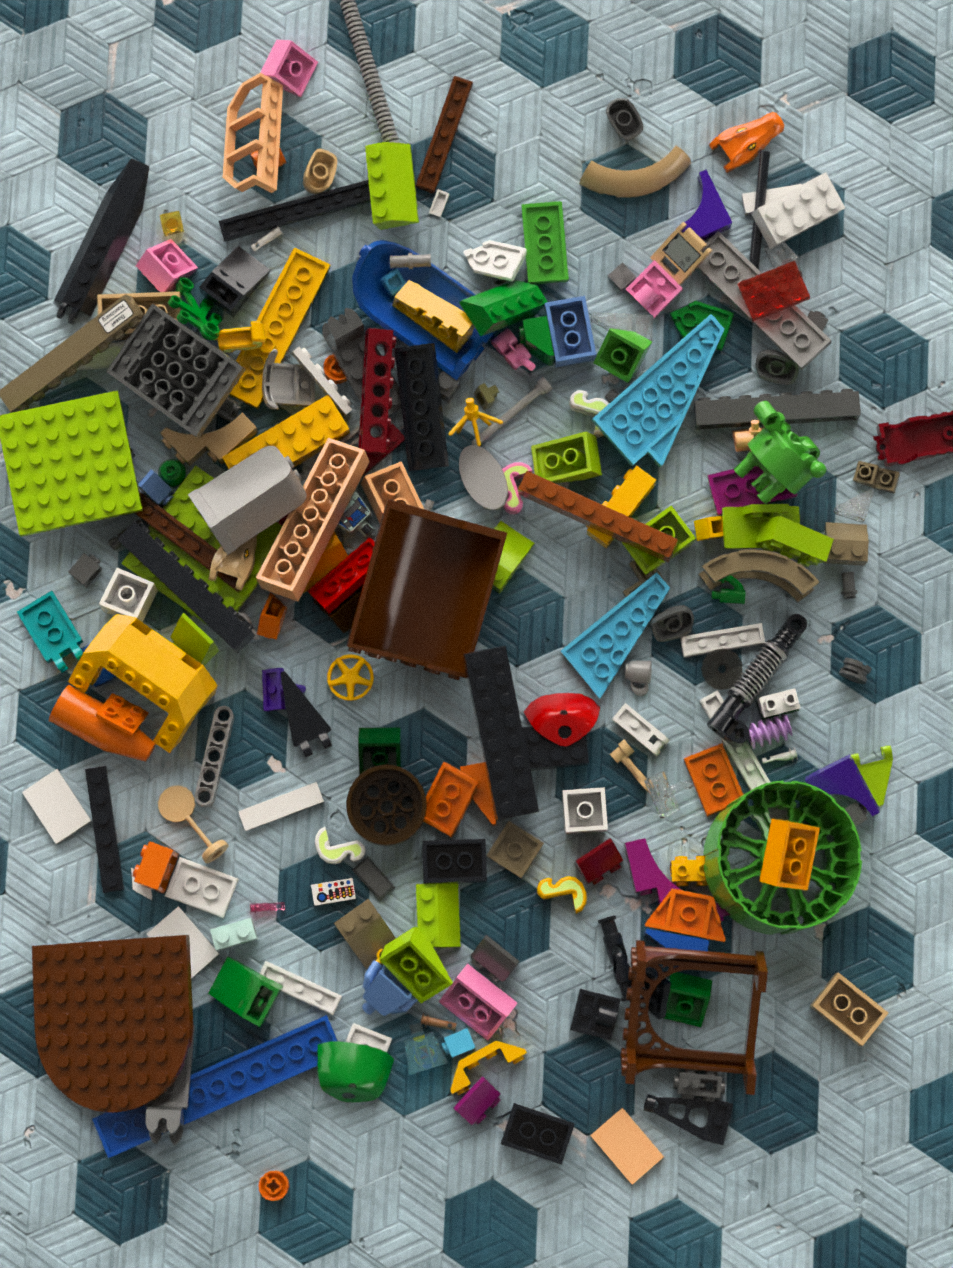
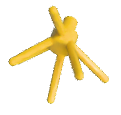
(472, 414)

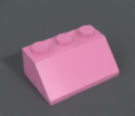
(477, 1002)

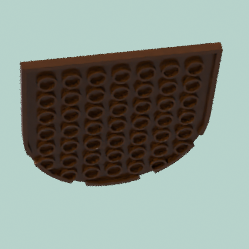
(113, 1018)

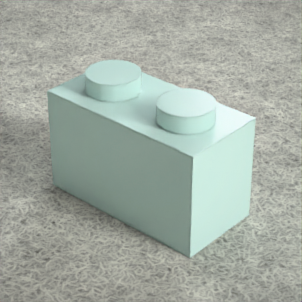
(234, 934)

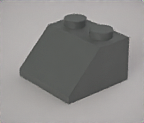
(494, 959)

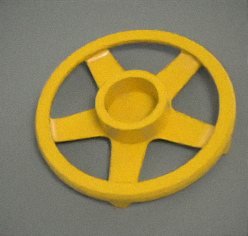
(350, 677)

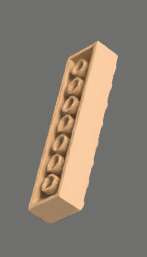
(313, 523)

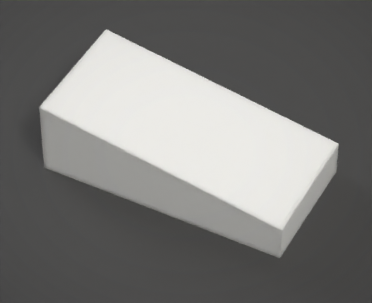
(439, 203)

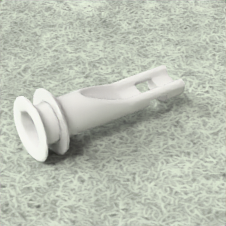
(267, 238)
(791, 754)

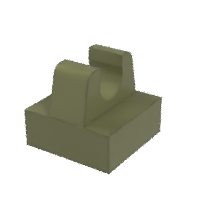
(486, 395)

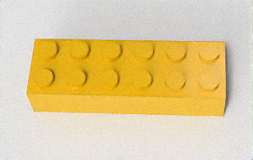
(298, 435)

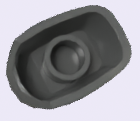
(624, 118)
(776, 367)
(672, 623)

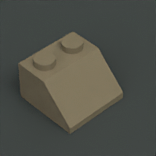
(849, 543)

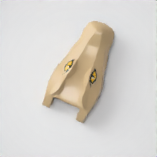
(236, 564)

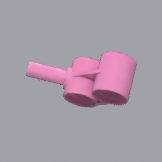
(514, 353)

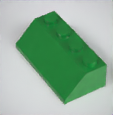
(503, 306)

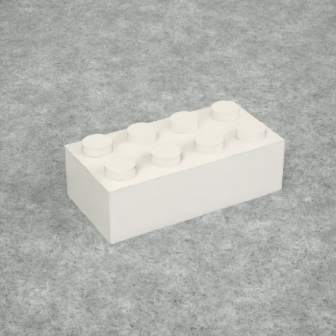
(798, 210)

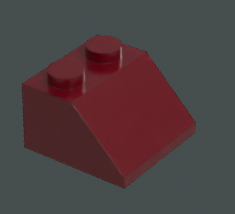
(598, 862)

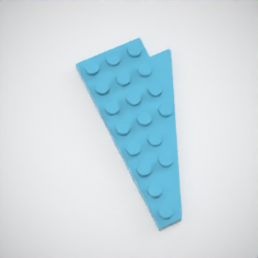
(654, 405)

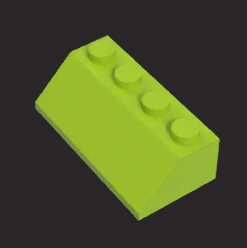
(391, 184)

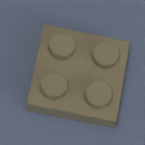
(515, 849)

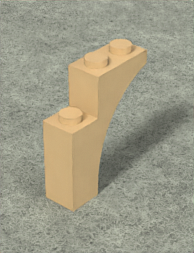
(217, 442)

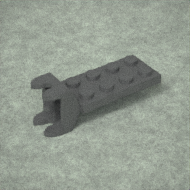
(348, 341)
(167, 1111)

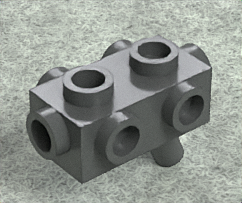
(691, 1084)

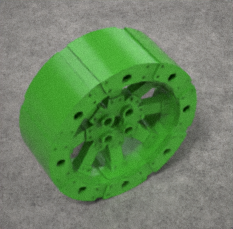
(842, 857)

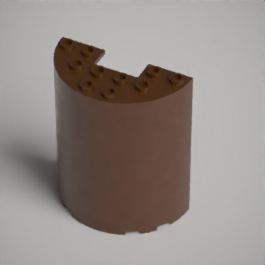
(426, 589)

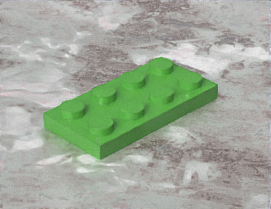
(545, 242)

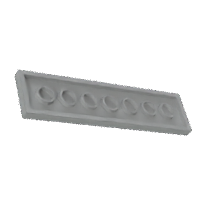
(787, 328)

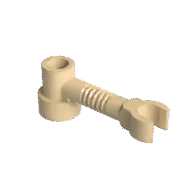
(622, 754)

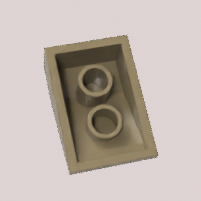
(365, 932)

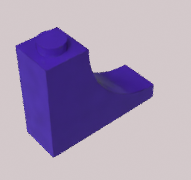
(711, 213)
(844, 779)

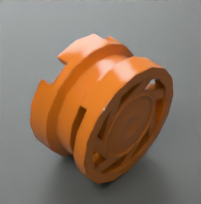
(333, 370)
(273, 1185)

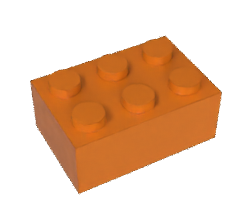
(155, 867)

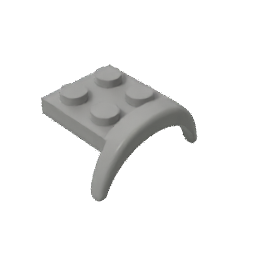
(286, 384)

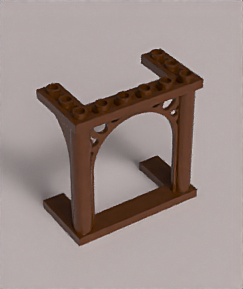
(642, 1057)

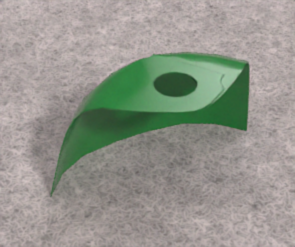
(353, 1063)

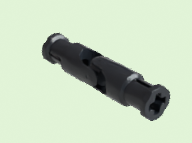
(619, 960)

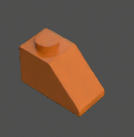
(271, 618)

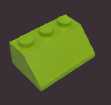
(439, 913)

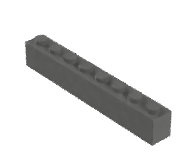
(795, 408)

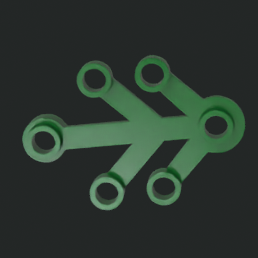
(208, 329)

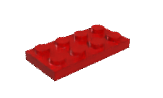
(344, 578)

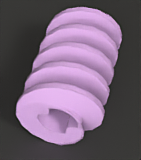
(769, 730)

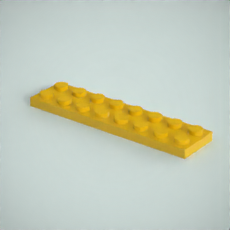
(281, 320)

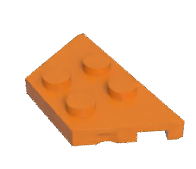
(688, 915)

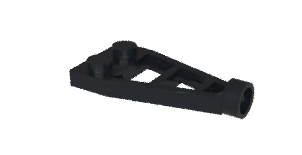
(717, 1120)

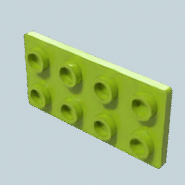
(743, 523)

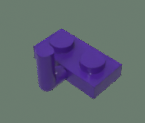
(273, 691)

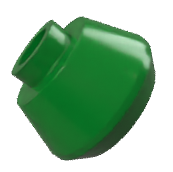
(175, 476)

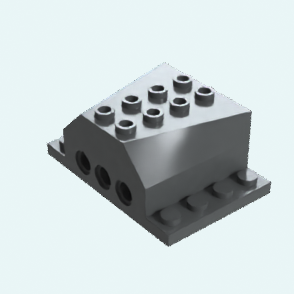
(176, 370)

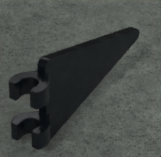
(303, 718)

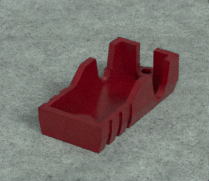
(915, 438)

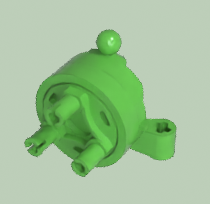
(781, 454)

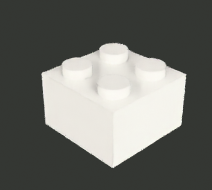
(128, 595)
(584, 810)

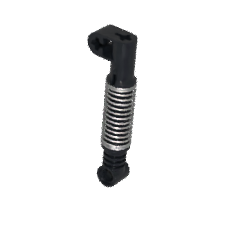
(756, 675)

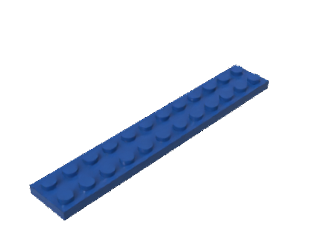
(226, 1083)

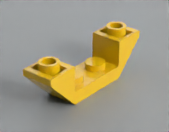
(510, 1052)

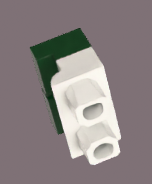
(778, 703)

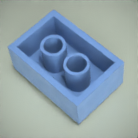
(570, 331)

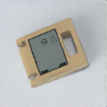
(683, 251)

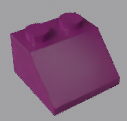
(477, 1101)

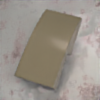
(876, 477)

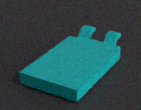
(51, 629)

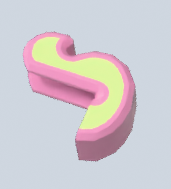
(514, 472)

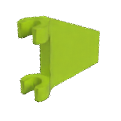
(876, 773)

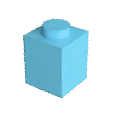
(458, 1043)

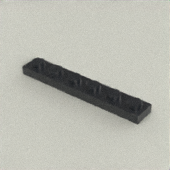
(104, 829)

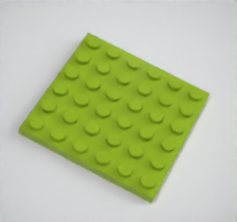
(69, 463)
(185, 511)

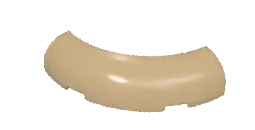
(636, 182)

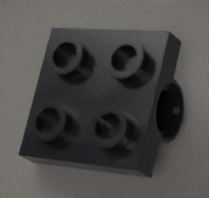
(595, 1014)

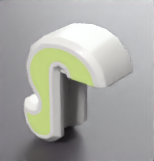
(580, 404)
(337, 853)

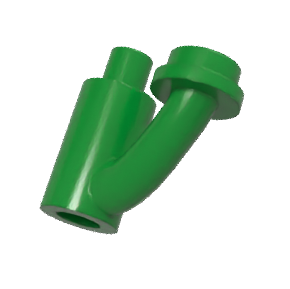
(734, 595)

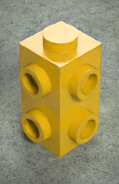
(687, 871)

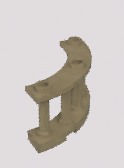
(762, 566)

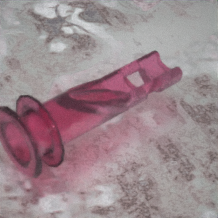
(259, 907)

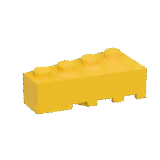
(434, 315)

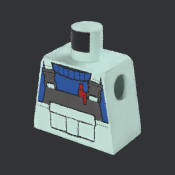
(356, 517)

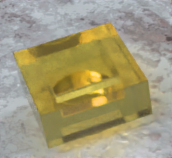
(171, 223)

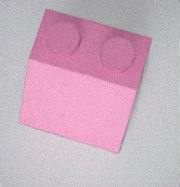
(289, 66)
(165, 265)

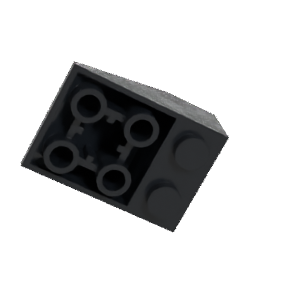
(234, 281)

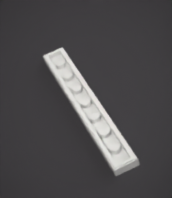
(742, 755)

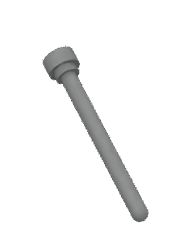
(542, 387)

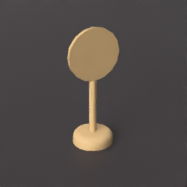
(176, 806)

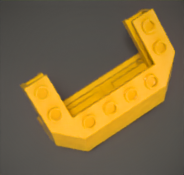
(151, 668)

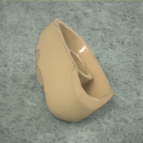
(320, 171)

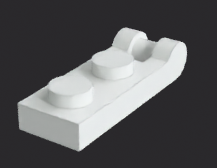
(640, 729)

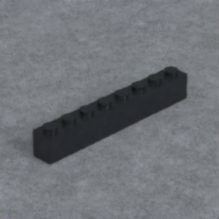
(186, 586)

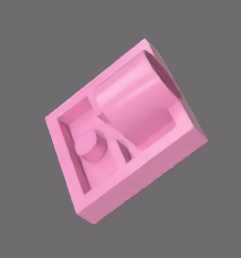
(654, 289)

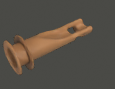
(426, 1020)

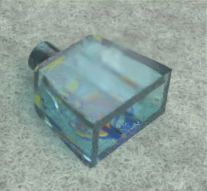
(423, 1050)

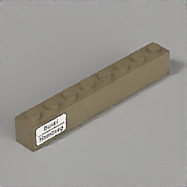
(71, 354)

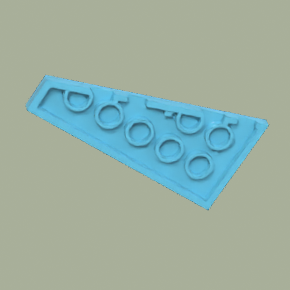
(607, 643)

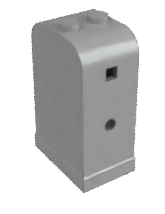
(249, 497)

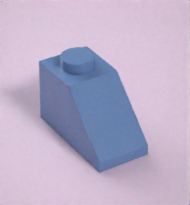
(156, 489)

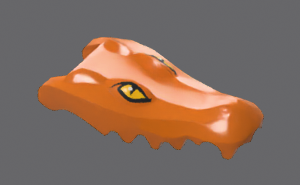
(746, 141)

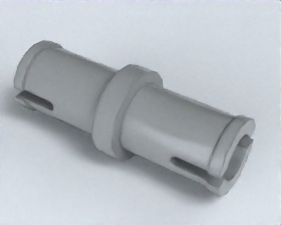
(410, 261)

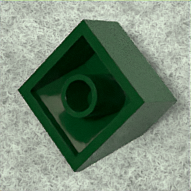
(379, 747)

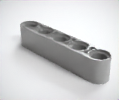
(216, 767)

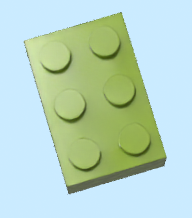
(794, 541)

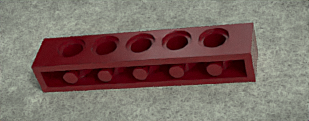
(386, 340)

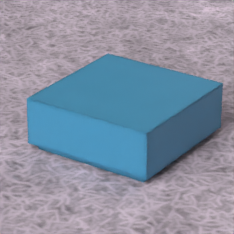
(393, 282)

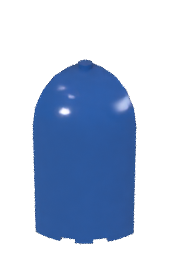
(378, 304)

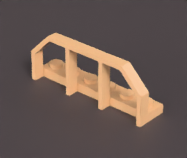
(269, 134)

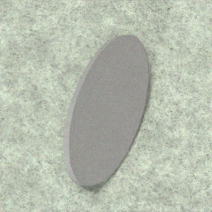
(483, 477)

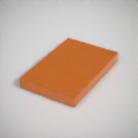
(713, 779)
(449, 798)

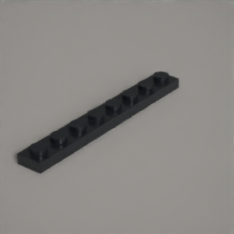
(295, 211)

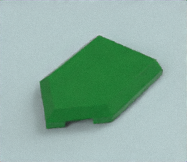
(694, 313)

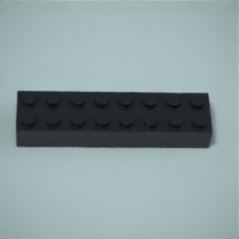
(500, 732)

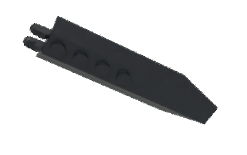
(104, 242)

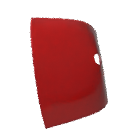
(546, 716)

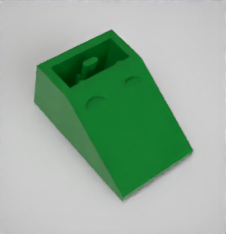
(245, 991)

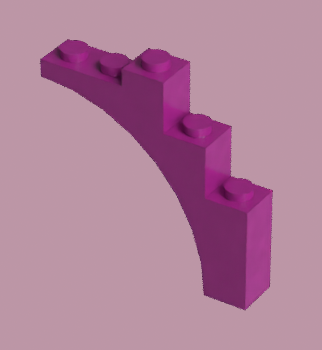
(648, 876)

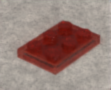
(773, 291)

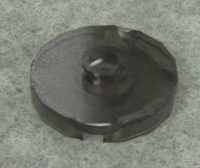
(732, 671)

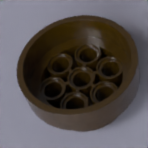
(381, 777)

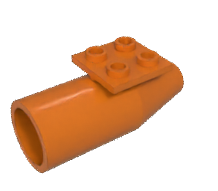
(107, 725)

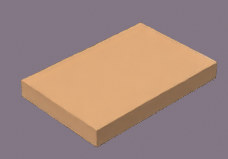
(627, 1146)

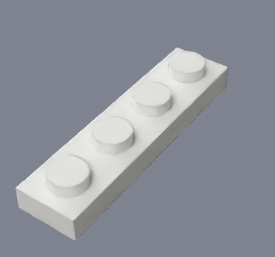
(316, 373)

